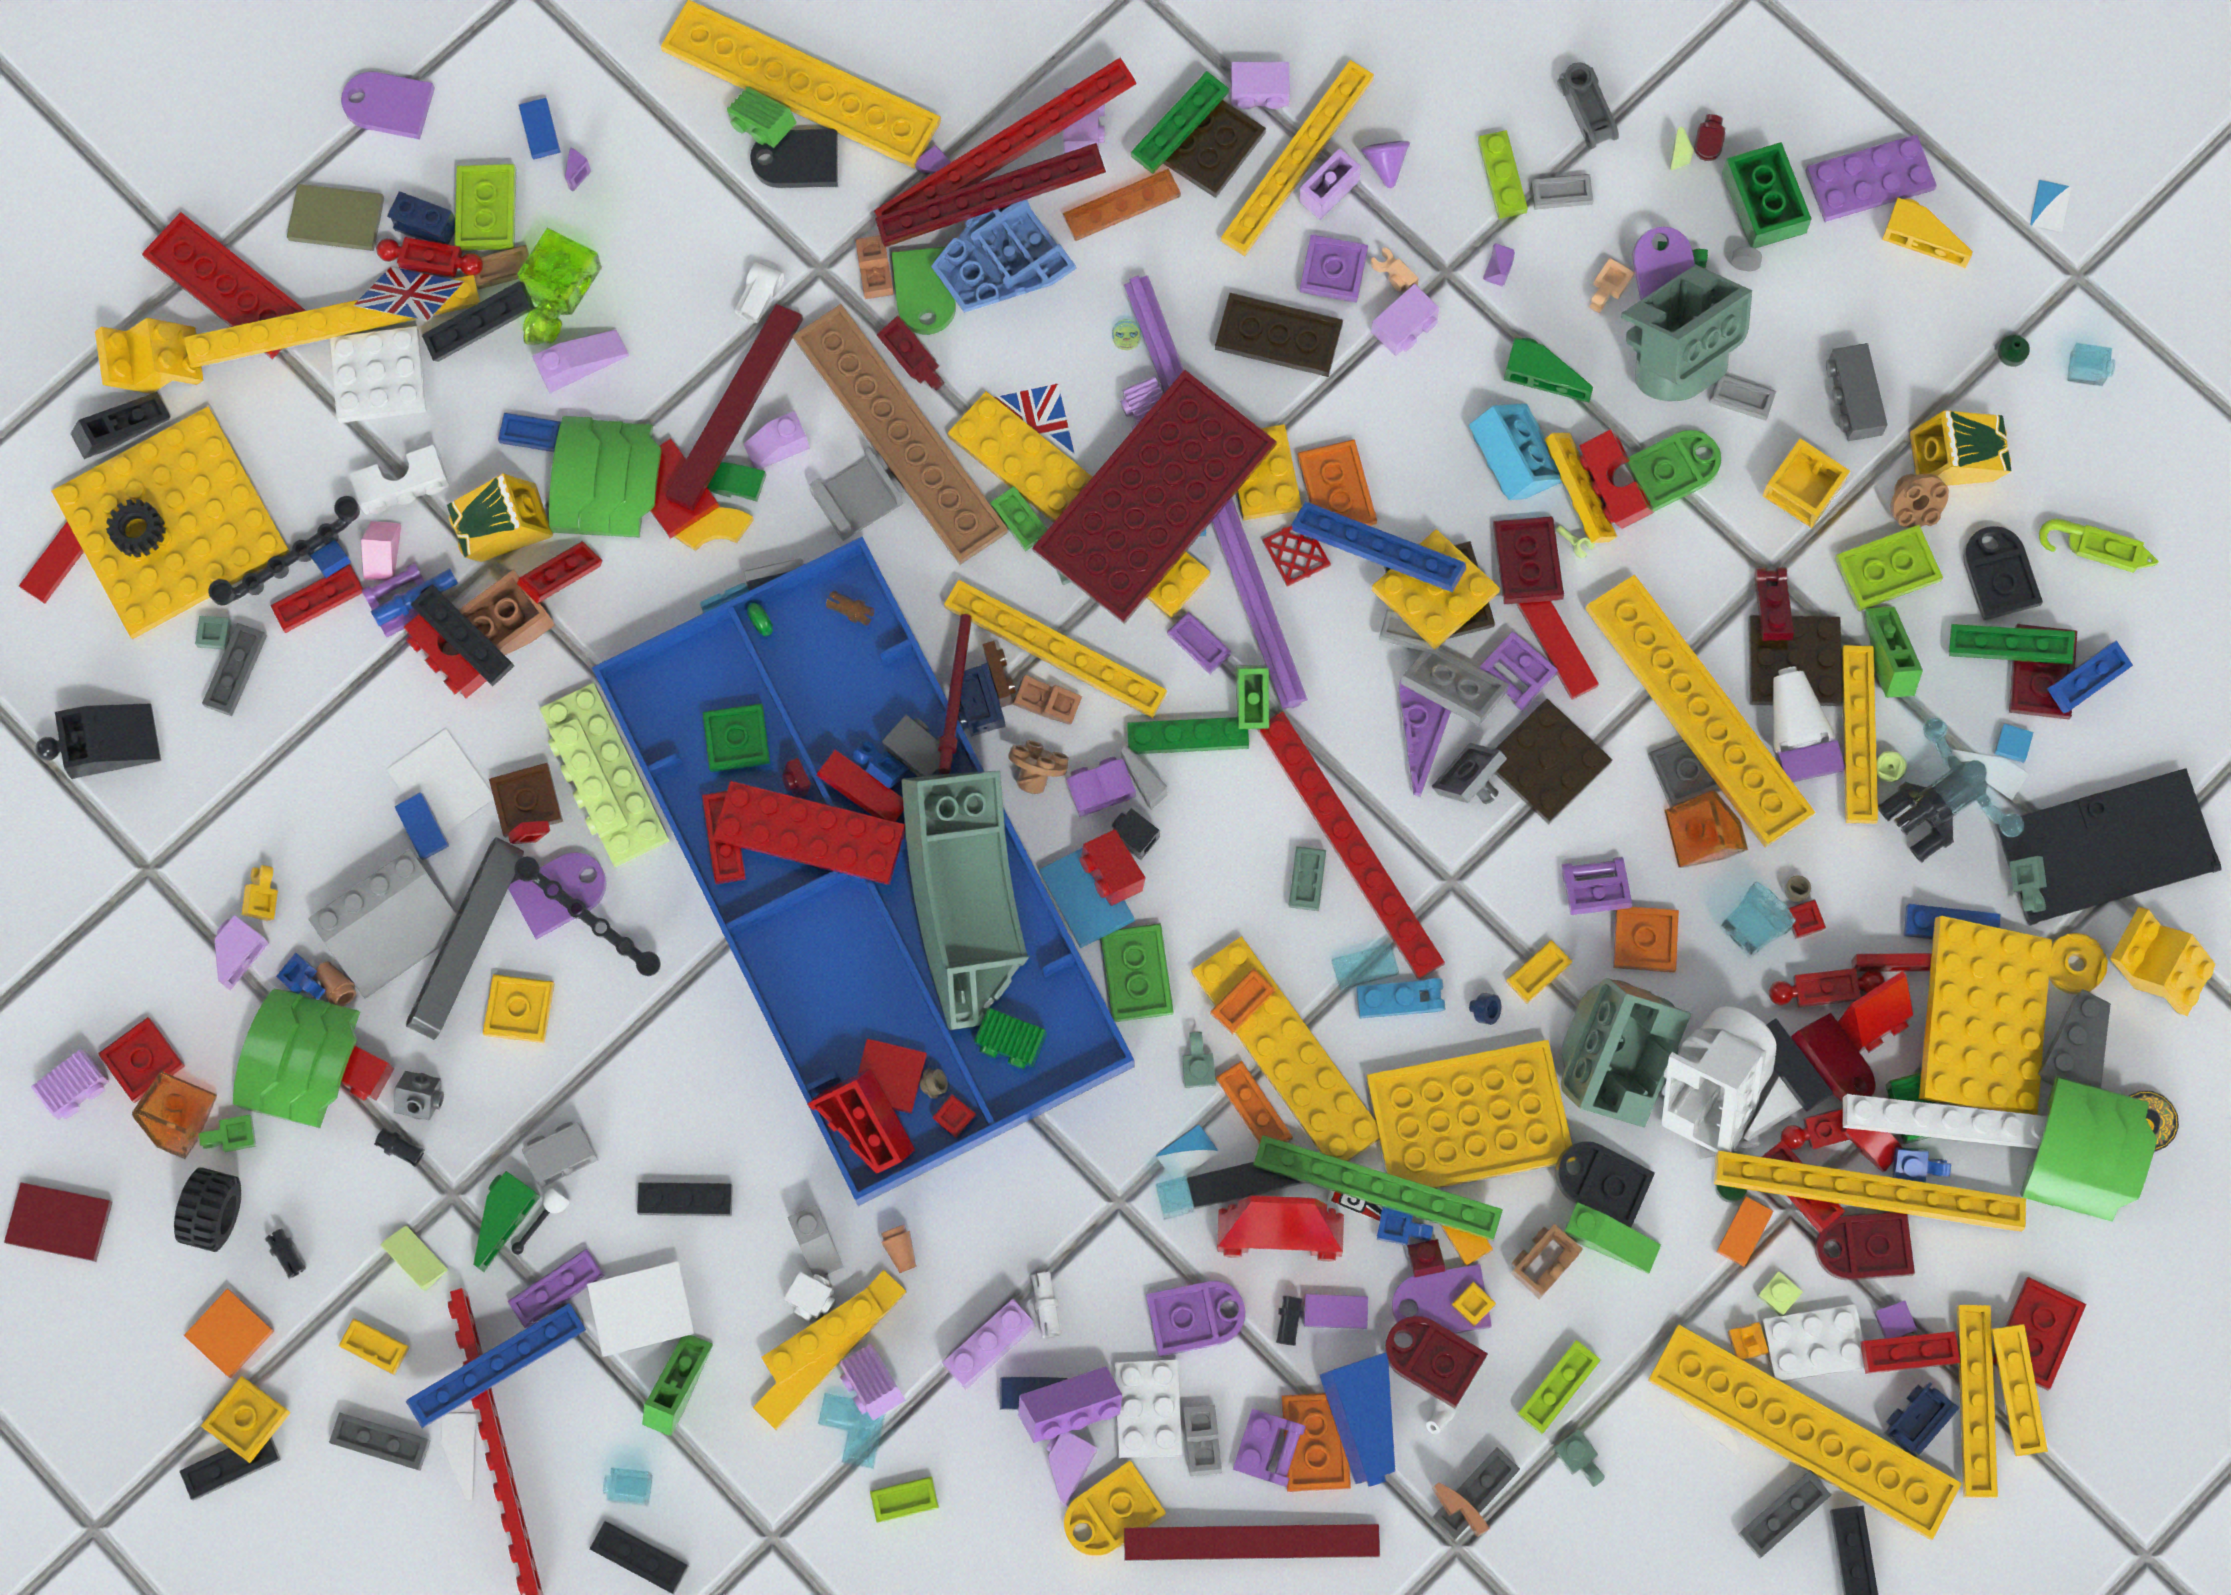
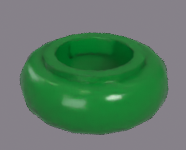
(759, 619)

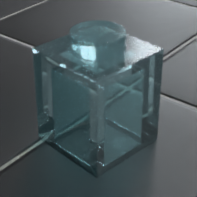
(2090, 364)
(1174, 1197)
(628, 1486)

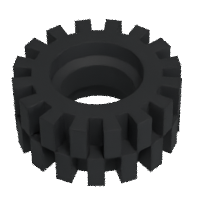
(128, 513)

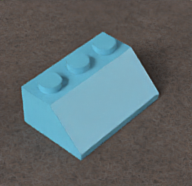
(1515, 450)

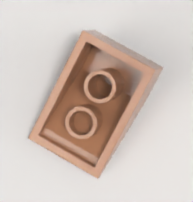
(507, 615)

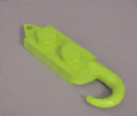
(2100, 545)

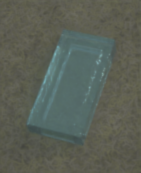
(1365, 966)

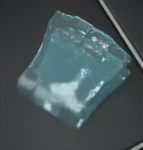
(1758, 920)

